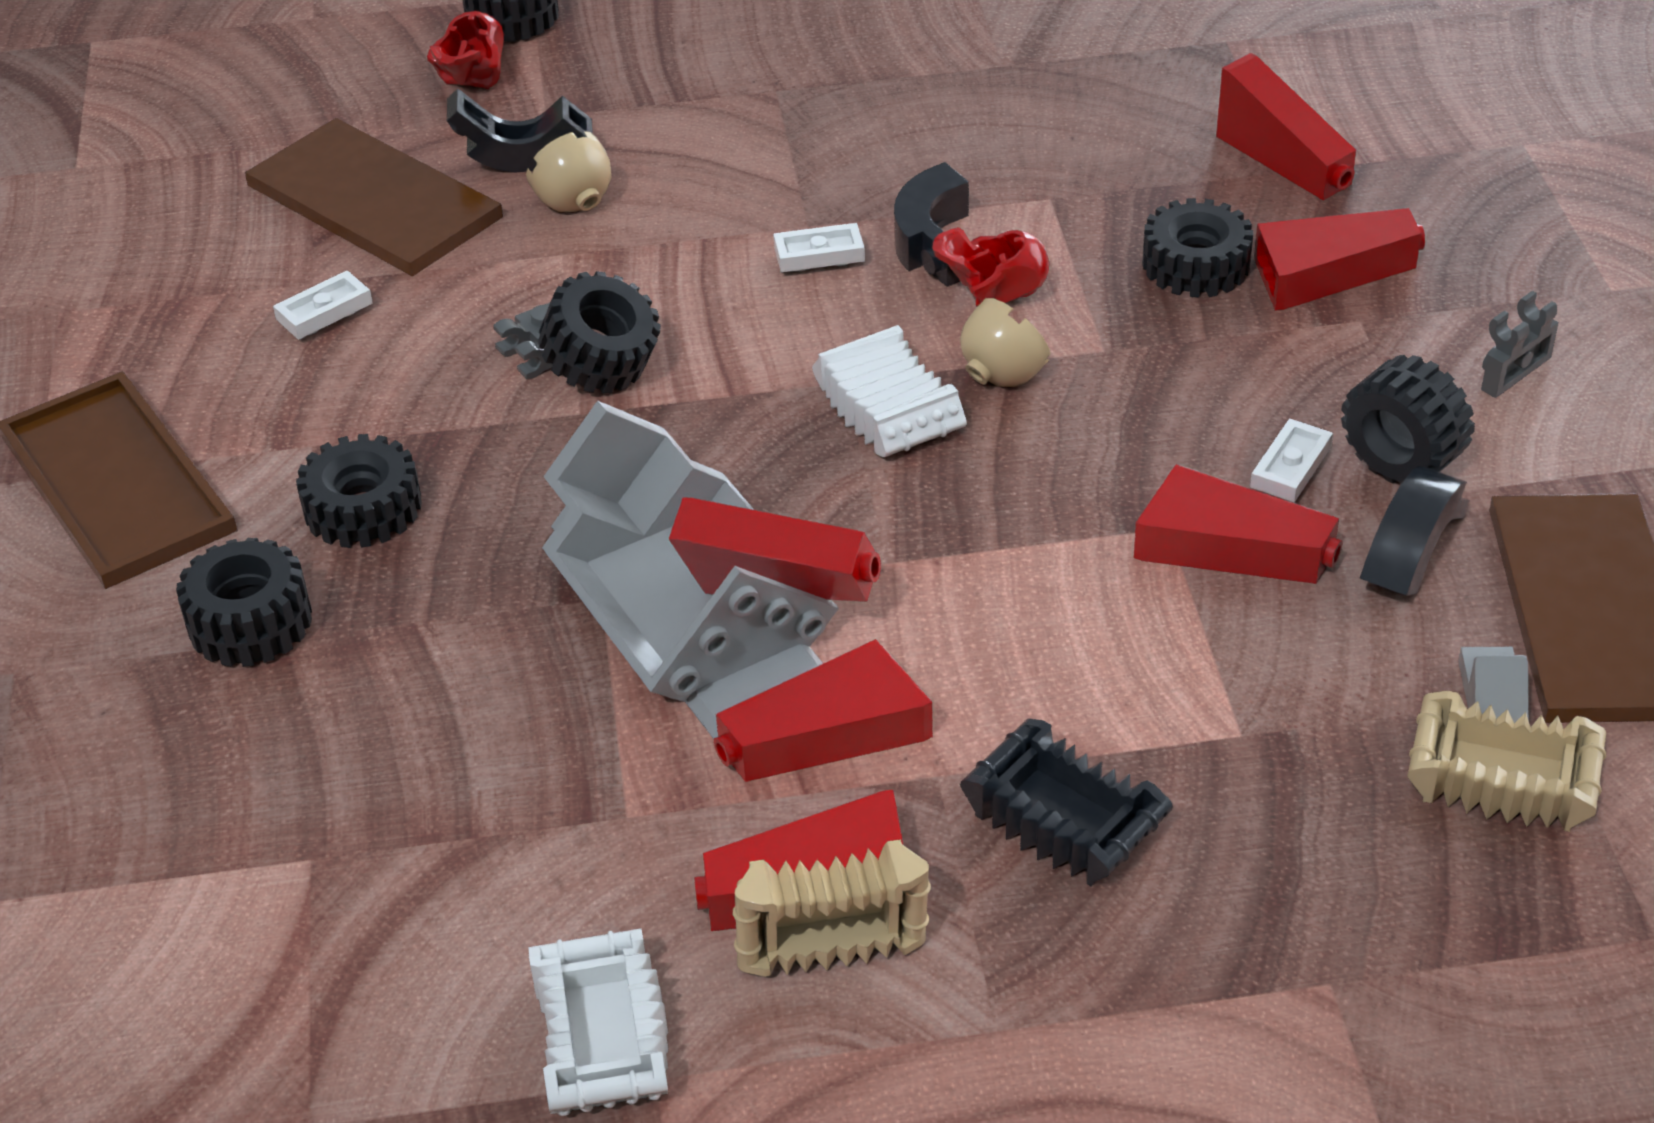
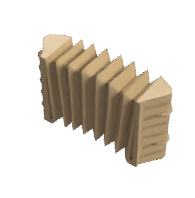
(1507, 762)
(831, 910)

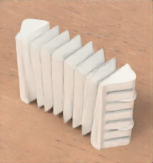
(888, 393)
(600, 1021)

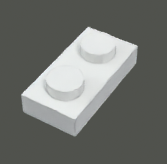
(819, 247)
(322, 304)
(1291, 460)

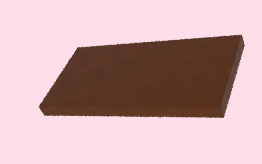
(374, 196)
(116, 479)
(1582, 601)

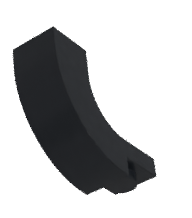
(508, 143)
(921, 210)
(1412, 528)

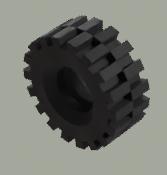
(1197, 247)
(353, 467)

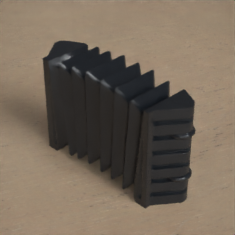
(1063, 803)

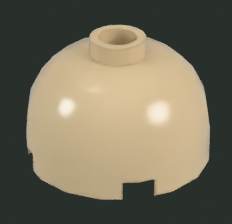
(571, 173)
(1000, 348)

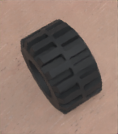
(518, 17)
(591, 357)
(1407, 418)
(244, 602)

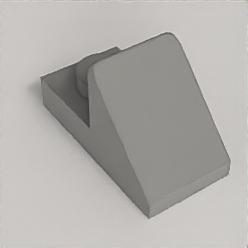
(1495, 679)

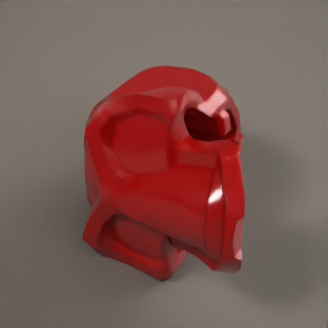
(469, 51)
(995, 266)

